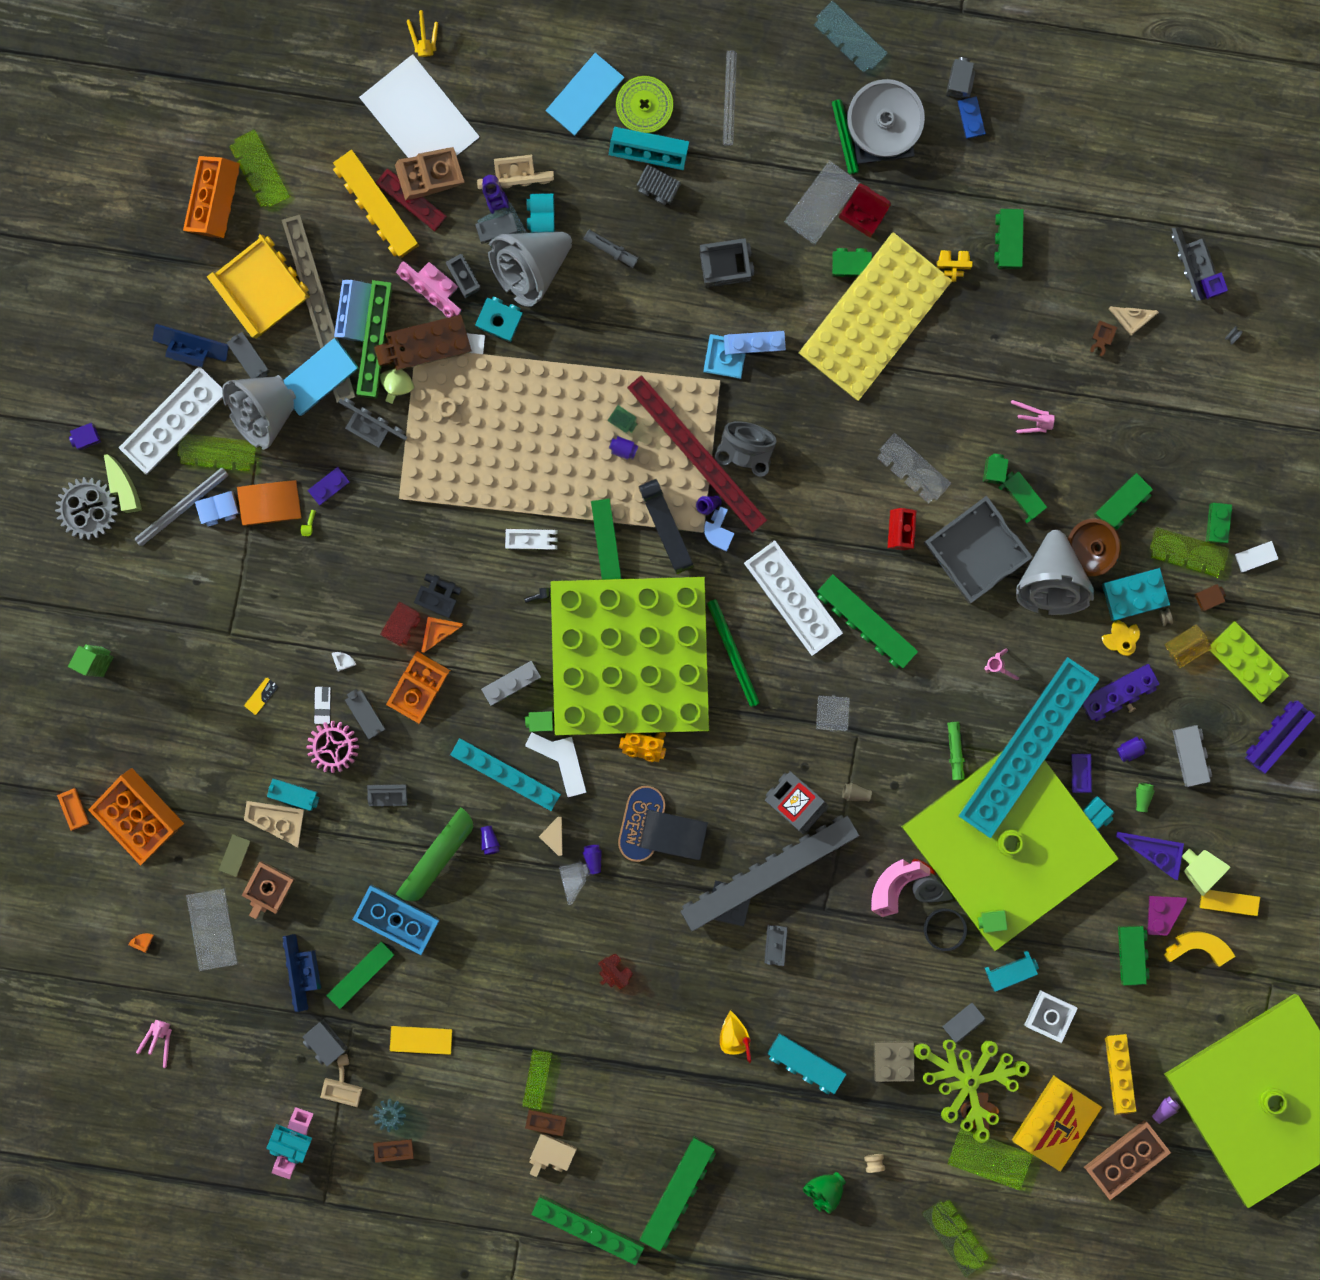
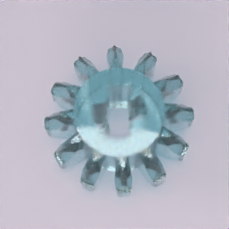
(394, 1111)

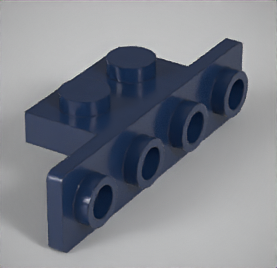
(189, 347)
(302, 972)

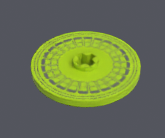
(644, 89)

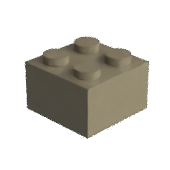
(893, 1061)

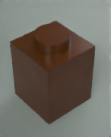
(1210, 597)

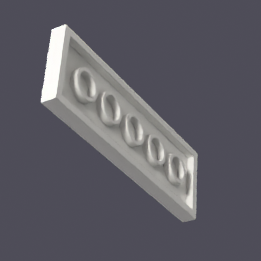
(172, 420)
(793, 598)

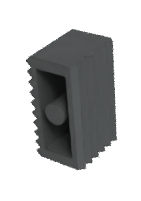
(658, 185)
(463, 275)

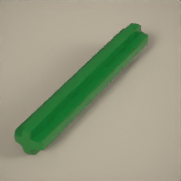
(845, 137)

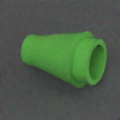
(1144, 795)

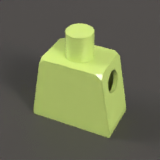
(1204, 870)

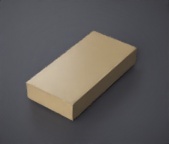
(341, 1092)

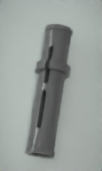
(610, 248)

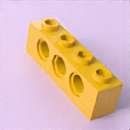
(1120, 1074)

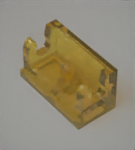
(1188, 646)

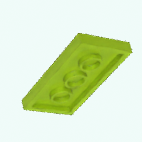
(1248, 662)

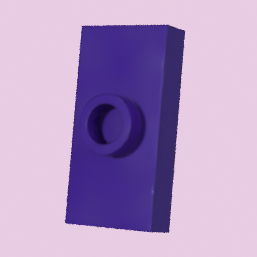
(1081, 773)

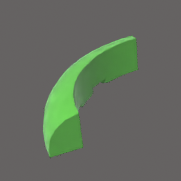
(436, 857)

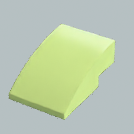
(122, 485)

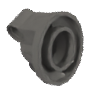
(746, 446)

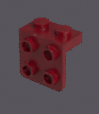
(865, 210)

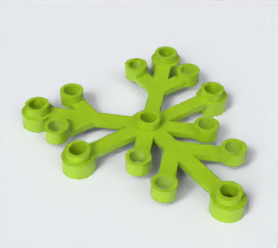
(951, 1069)

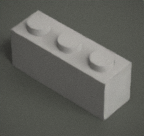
(511, 683)
(1192, 755)

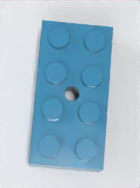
(378, 913)

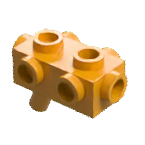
(644, 746)

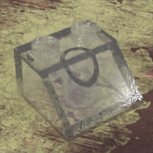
(573, 879)

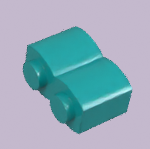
(542, 213)

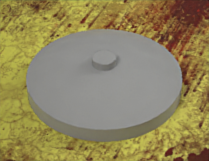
(885, 118)

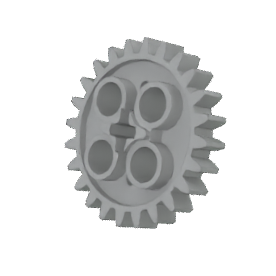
(91, 525)

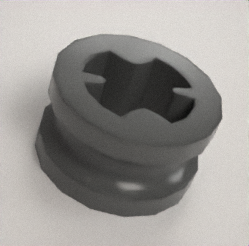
(1233, 335)

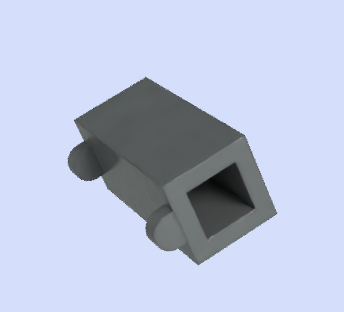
(248, 356)
(364, 713)

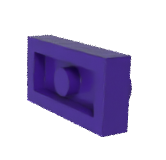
(328, 486)

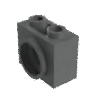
(961, 78)

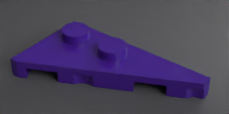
(1160, 852)

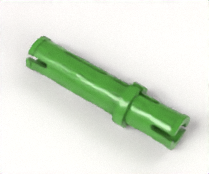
(956, 751)

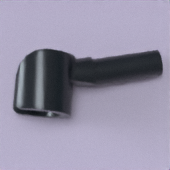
(544, 594)

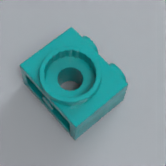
(494, 308)

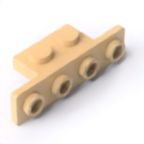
(517, 171)

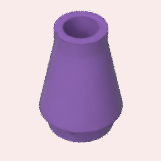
(1166, 1109)

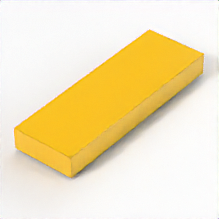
(1230, 902)

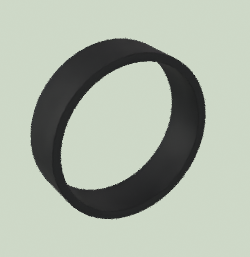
(962, 939)

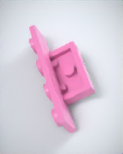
(432, 285)

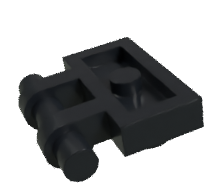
(435, 601)

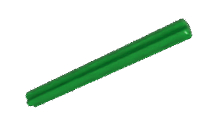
(733, 653)

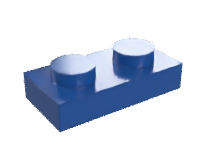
(971, 117)

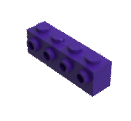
(1120, 691)

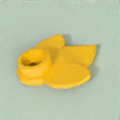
(1120, 635)

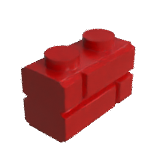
(902, 529)

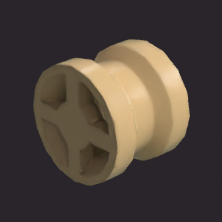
(874, 1163)

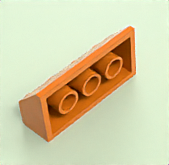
(211, 196)

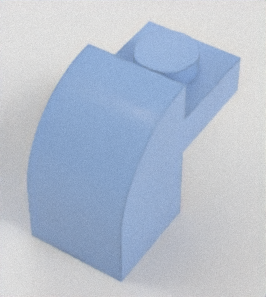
(715, 534)

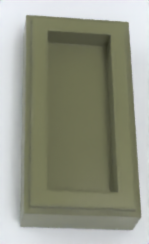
(234, 855)

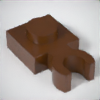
(1103, 335)

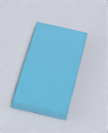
(584, 94)
(320, 375)

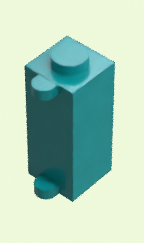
(293, 794)
(1012, 972)

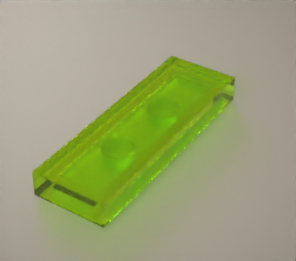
(537, 1079)

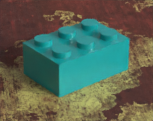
(1135, 594)

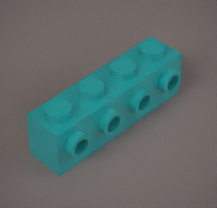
(648, 148)
(806, 1063)

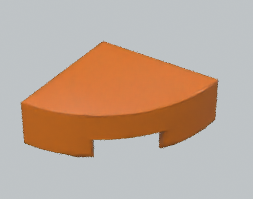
(142, 941)

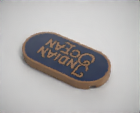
(638, 803)

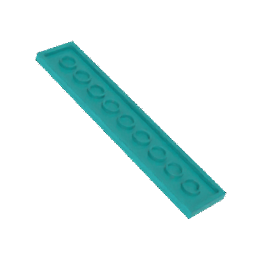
(1028, 747)

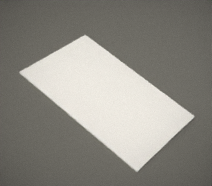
(417, 111)

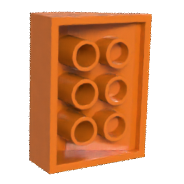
(136, 816)

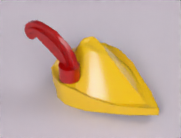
(734, 1037)

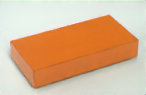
(73, 809)

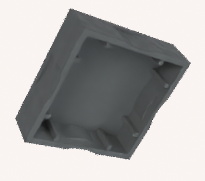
(977, 549)

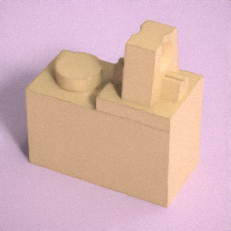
(551, 1151)

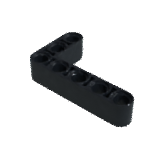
(665, 526)

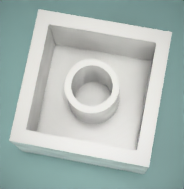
(1050, 1016)

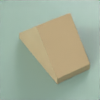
(553, 836)

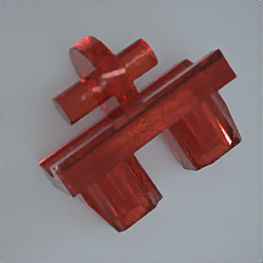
(611, 974)

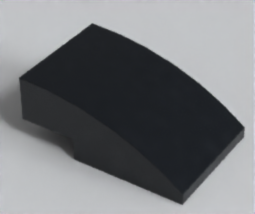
(673, 834)

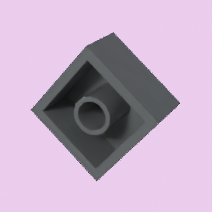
(324, 1043)

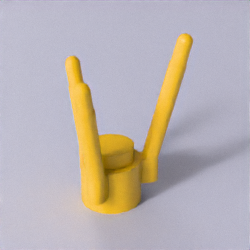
(424, 47)

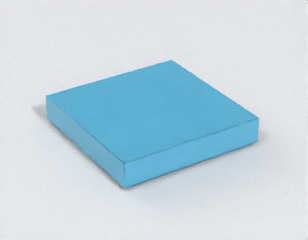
(721, 364)

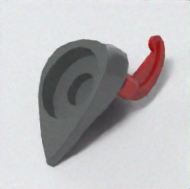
(930, 887)

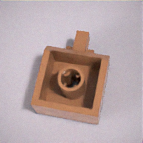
(268, 900)

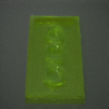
(990, 1159)

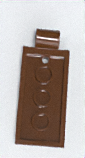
(424, 343)

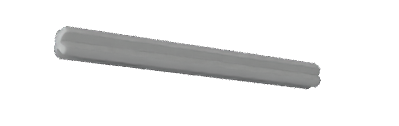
(181, 506)

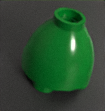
(825, 1191)

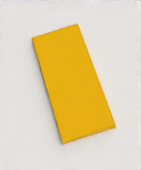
(421, 1040)

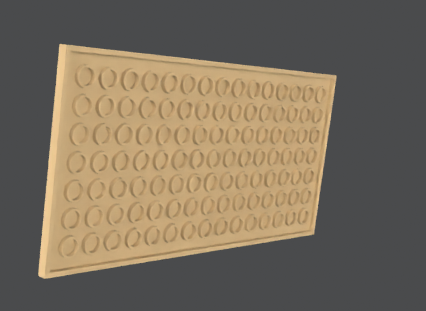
(540, 439)

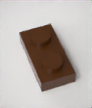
(545, 1122)
(393, 1150)

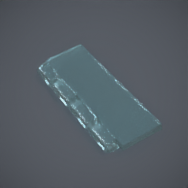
(846, 31)

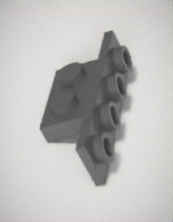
(1196, 261)
(367, 427)

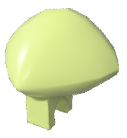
(396, 383)

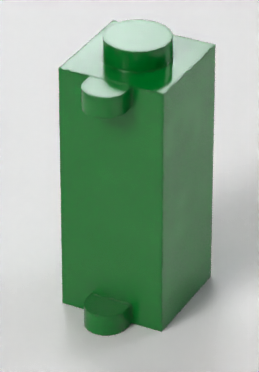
(1023, 495)

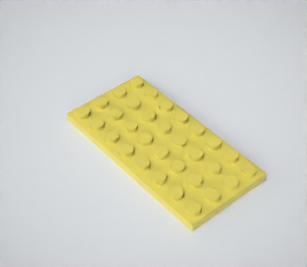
(875, 316)

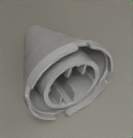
(528, 262)
(1055, 579)

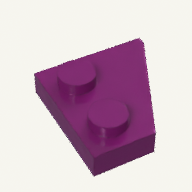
(1163, 913)

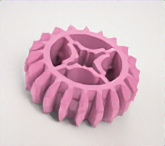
(327, 731)

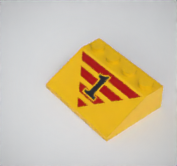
(1056, 1123)

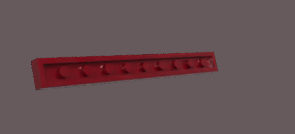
(696, 453)

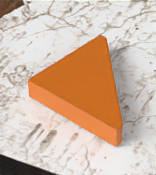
(437, 630)

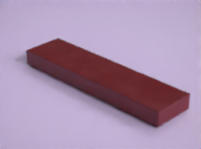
(419, 206)

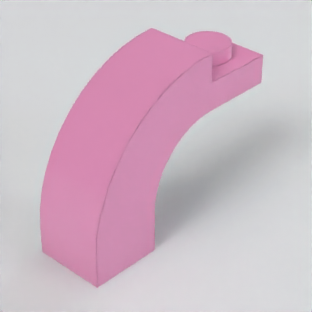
(891, 882)
(300, 1123)

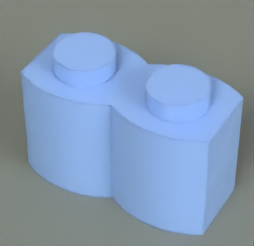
(217, 508)

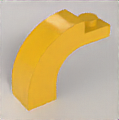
(1214, 946)

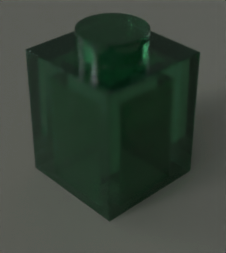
(623, 420)

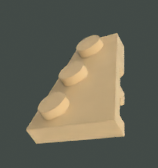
(277, 820)

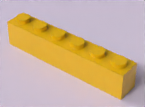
(375, 203)

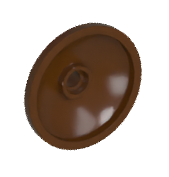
(1085, 540)

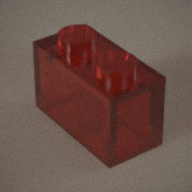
(400, 624)

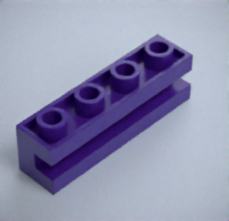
(1279, 737)

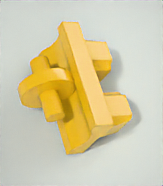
(945, 263)

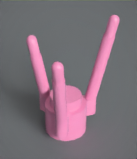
(1043, 420)
(997, 665)
(158, 1029)

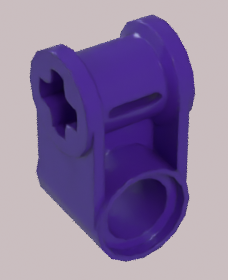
(495, 197)

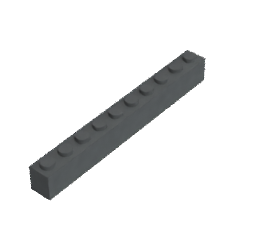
(768, 874)

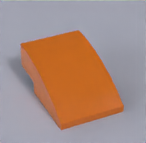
(269, 502)
(418, 687)

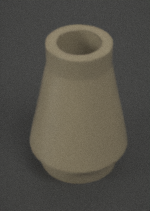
(853, 792)

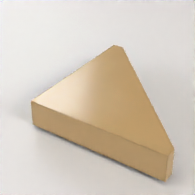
(1132, 318)

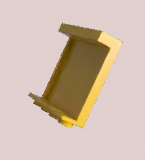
(259, 286)

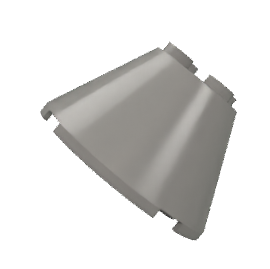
(259, 407)

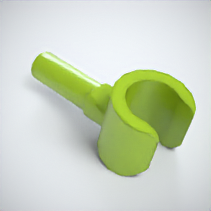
(306, 530)

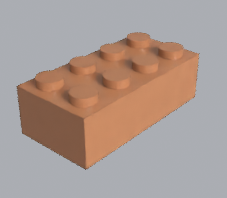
(1127, 1159)

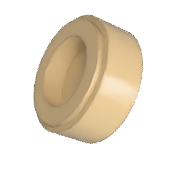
(447, 407)

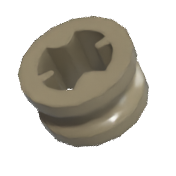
(1165, 617)

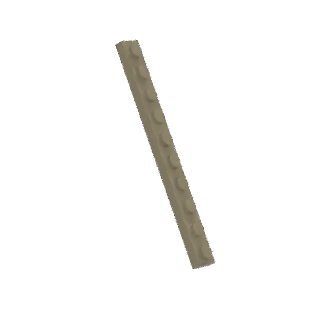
(316, 302)

